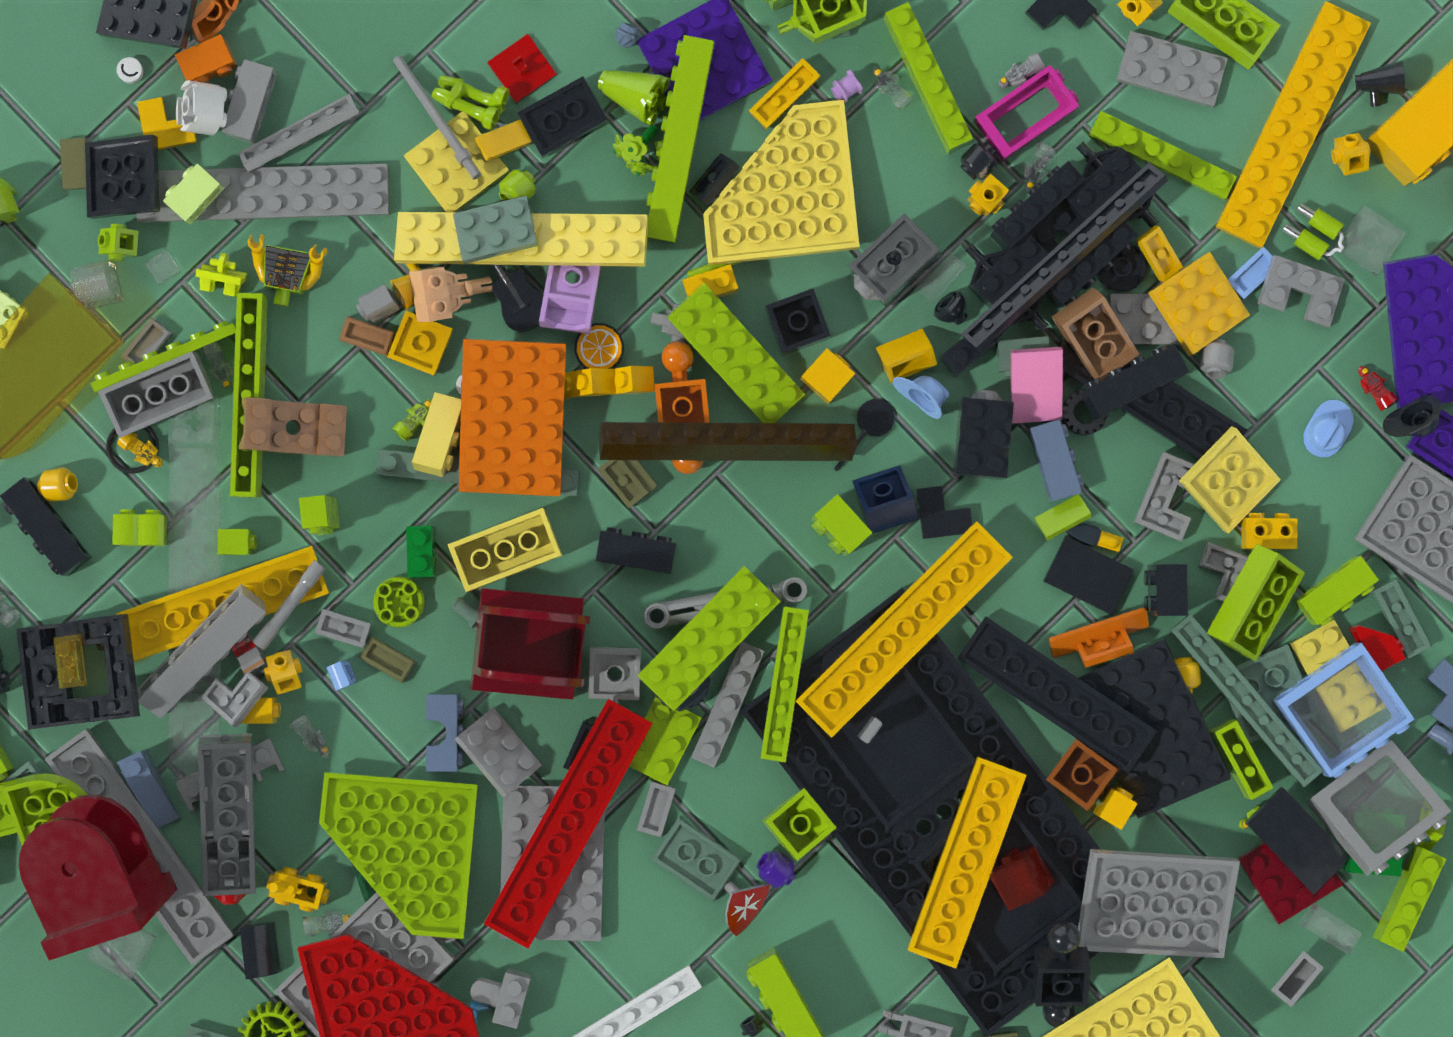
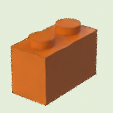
(207, 60)

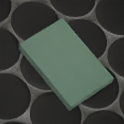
(696, 859)

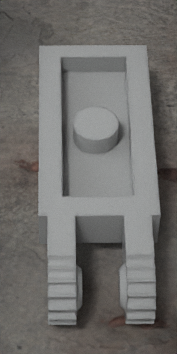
(914, 1026)

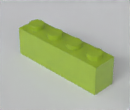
(1409, 898)

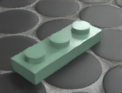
(1401, 618)

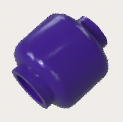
(776, 869)

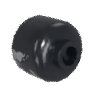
(979, 161)

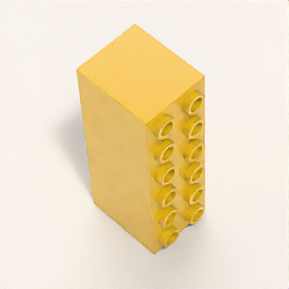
(1418, 131)

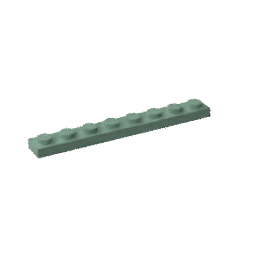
(400, 465)
(1246, 700)

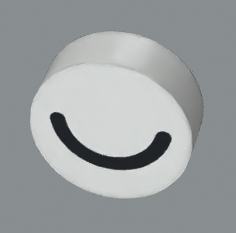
(130, 70)

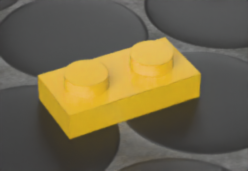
(1159, 253)

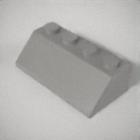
(157, 393)

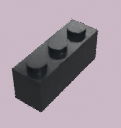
(636, 550)

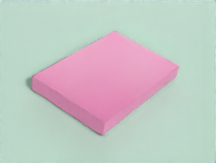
(1037, 384)

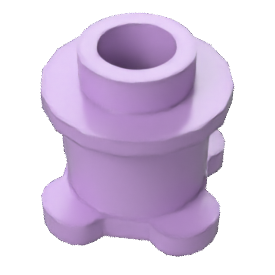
(846, 87)

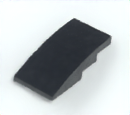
(1297, 840)

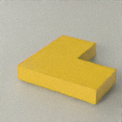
(155, 122)

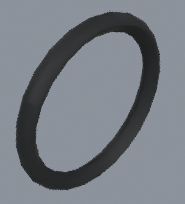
(122, 468)

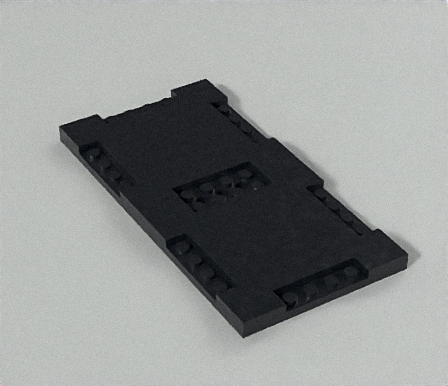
(915, 762)

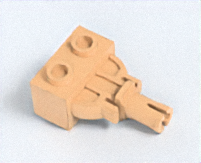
(439, 292)

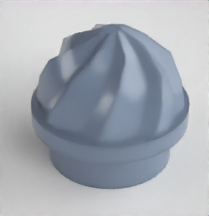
(627, 35)

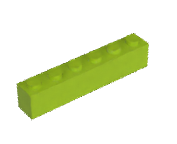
(927, 78)

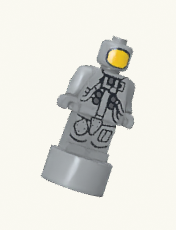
(1018, 74)

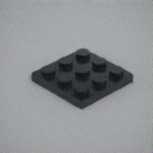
(122, 176)

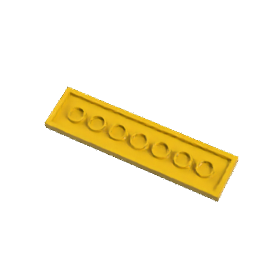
(175, 617)
(966, 862)

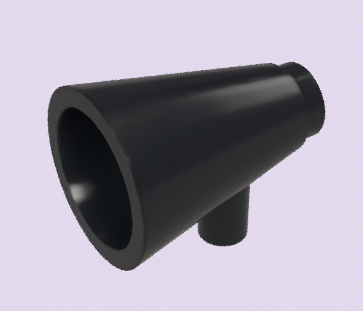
(1385, 79)

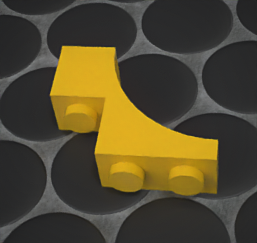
(609, 381)

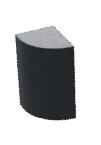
(260, 950)

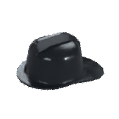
(1414, 419)

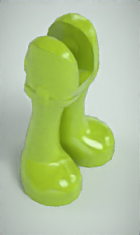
(454, 89)

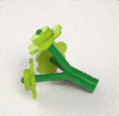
(635, 149)

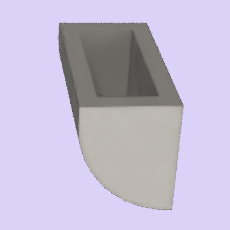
(1297, 979)

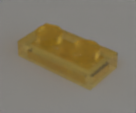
(70, 661)

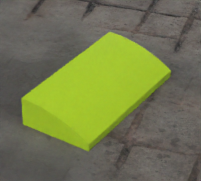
(1229, 25)

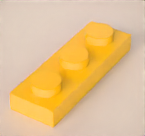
(784, 93)

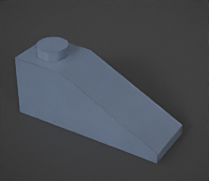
(148, 787)

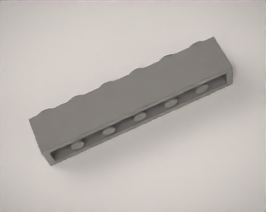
(200, 651)

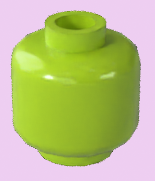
(517, 185)

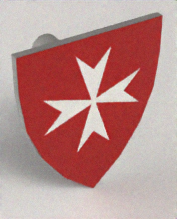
(743, 905)

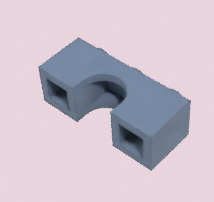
(447, 710)

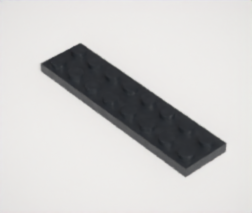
(1167, 411)
(1057, 694)

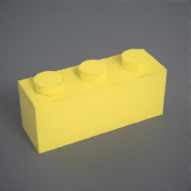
(438, 436)

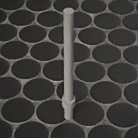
(462, 154)

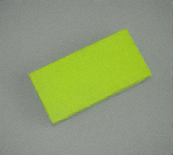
(1063, 517)

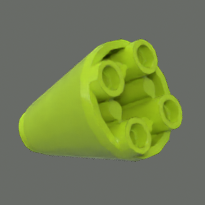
(636, 92)

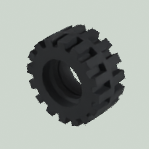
(1072, 423)

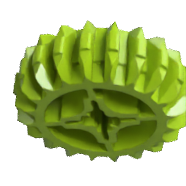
(268, 1024)

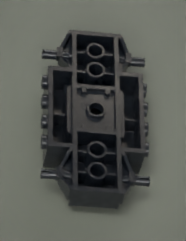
(1054, 207)

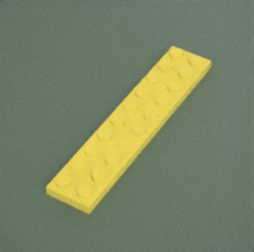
(560, 239)

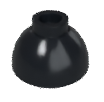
(951, 308)

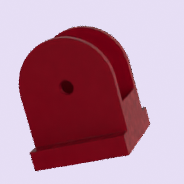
(528, 644)
(91, 875)

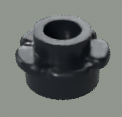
(752, 1026)

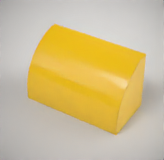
(906, 355)

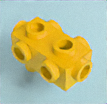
(293, 888)

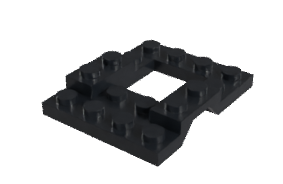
(52, 706)

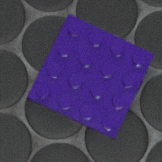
(734, 63)

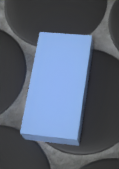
(1251, 273)

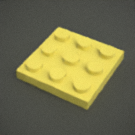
(442, 173)
(1229, 480)

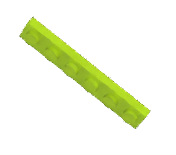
(1163, 155)
(154, 359)
(784, 684)

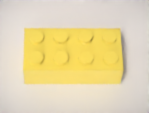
(505, 550)

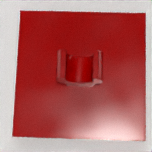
(521, 68)

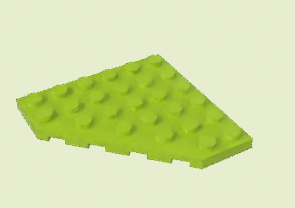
(407, 843)

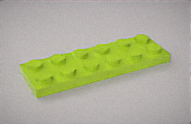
(735, 355)
(708, 638)

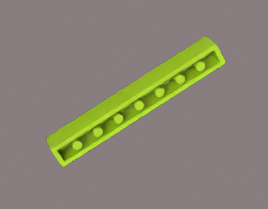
(679, 137)
(248, 382)

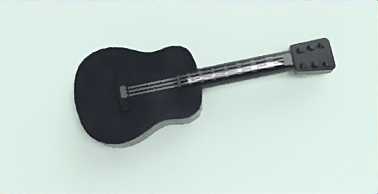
(518, 300)

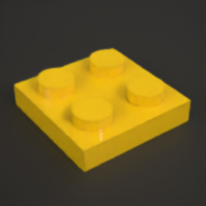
(420, 343)

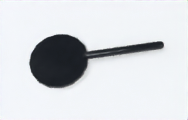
(874, 419)

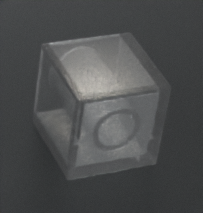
(96, 284)

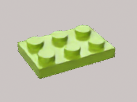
(664, 741)

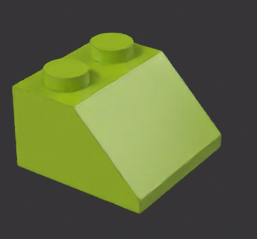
(798, 824)

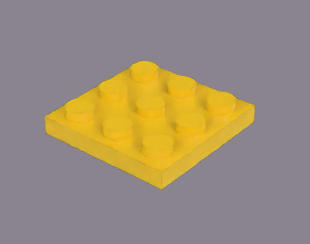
(1199, 303)

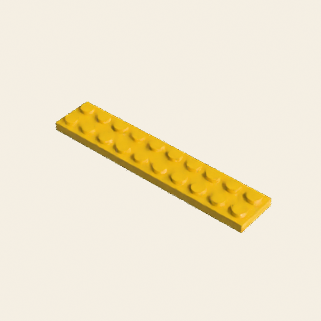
(1293, 125)
(904, 629)

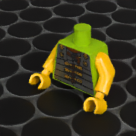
(286, 269)

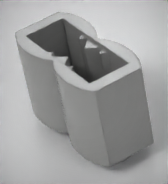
(377, 304)

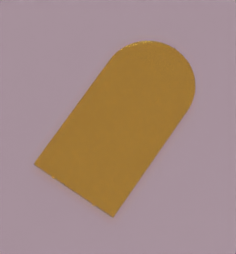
(46, 360)

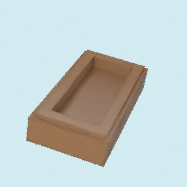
(367, 336)

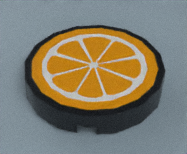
(600, 348)

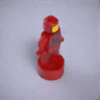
(1373, 383)

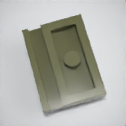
(627, 480)

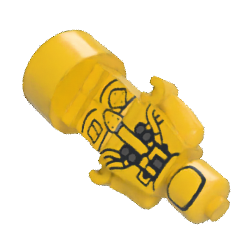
(145, 453)

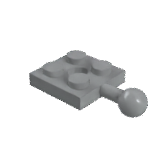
(604, 687)

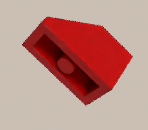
(1381, 646)

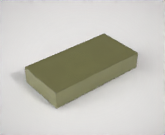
(73, 163)
(387, 659)

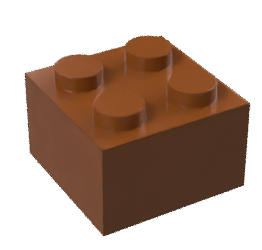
(1083, 774)

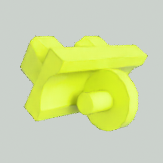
(210, 275)

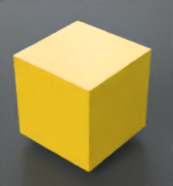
(828, 375)

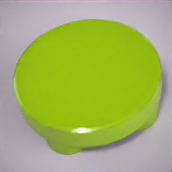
(399, 602)

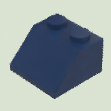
(885, 499)

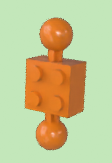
(682, 399)

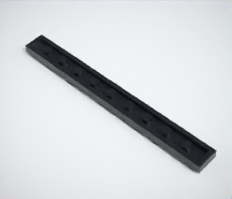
(1064, 257)

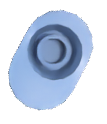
(924, 392)
(1328, 428)

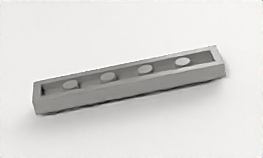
(298, 133)
(727, 704)

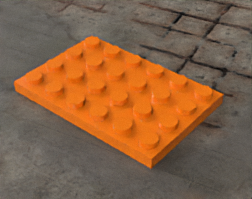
(512, 417)

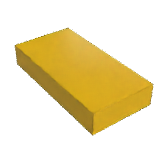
(503, 140)

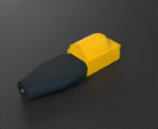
(1094, 536)

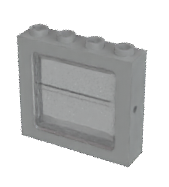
(1379, 808)

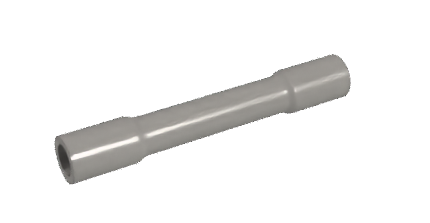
(272, 628)

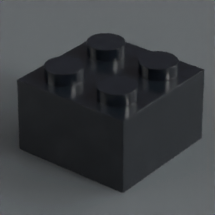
(797, 322)
(1166, 590)

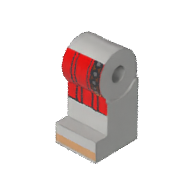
(249, 655)

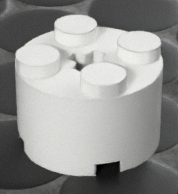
(201, 108)

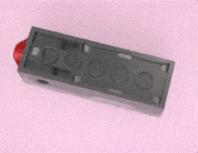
(227, 816)

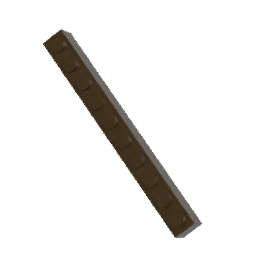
(727, 441)

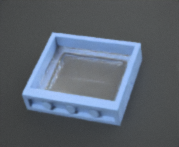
(1343, 710)

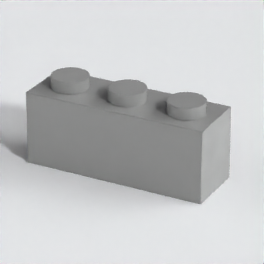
(249, 101)

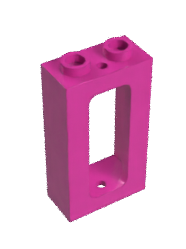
(1047, 78)

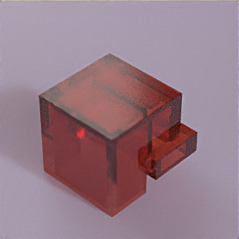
(1021, 877)

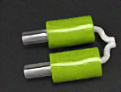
(1322, 222)

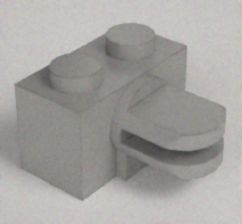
(506, 996)

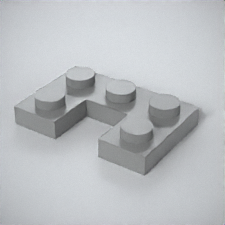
(1289, 275)
(1154, 506)

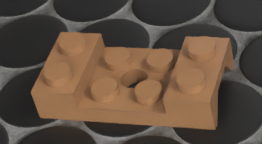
(319, 427)

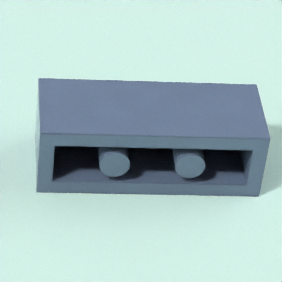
(1055, 460)

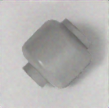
(1217, 359)

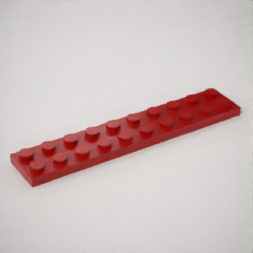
(568, 823)

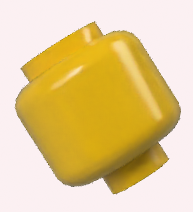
(57, 484)
(1190, 671)

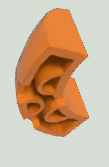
(211, 18)

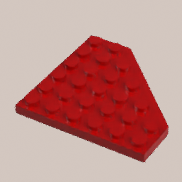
(370, 995)

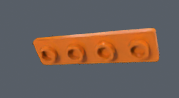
(1102, 639)

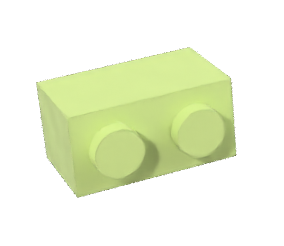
(193, 193)

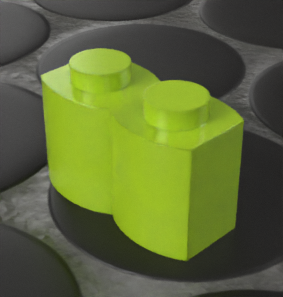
(139, 529)

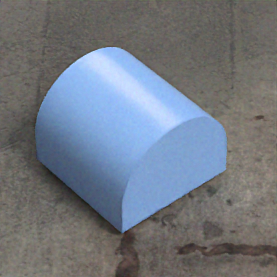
(341, 674)

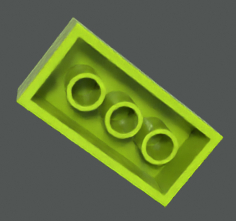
(840, 526)
(1256, 602)
(781, 996)

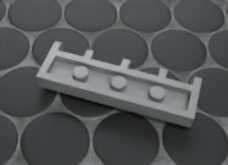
(263, 756)

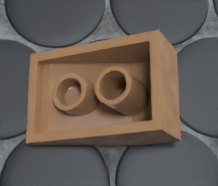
(1095, 334)

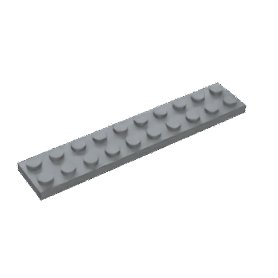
(286, 193)
(188, 914)

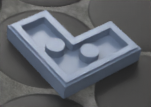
(1442, 678)

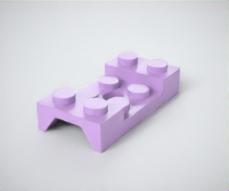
(566, 304)

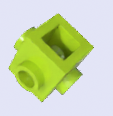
(118, 242)

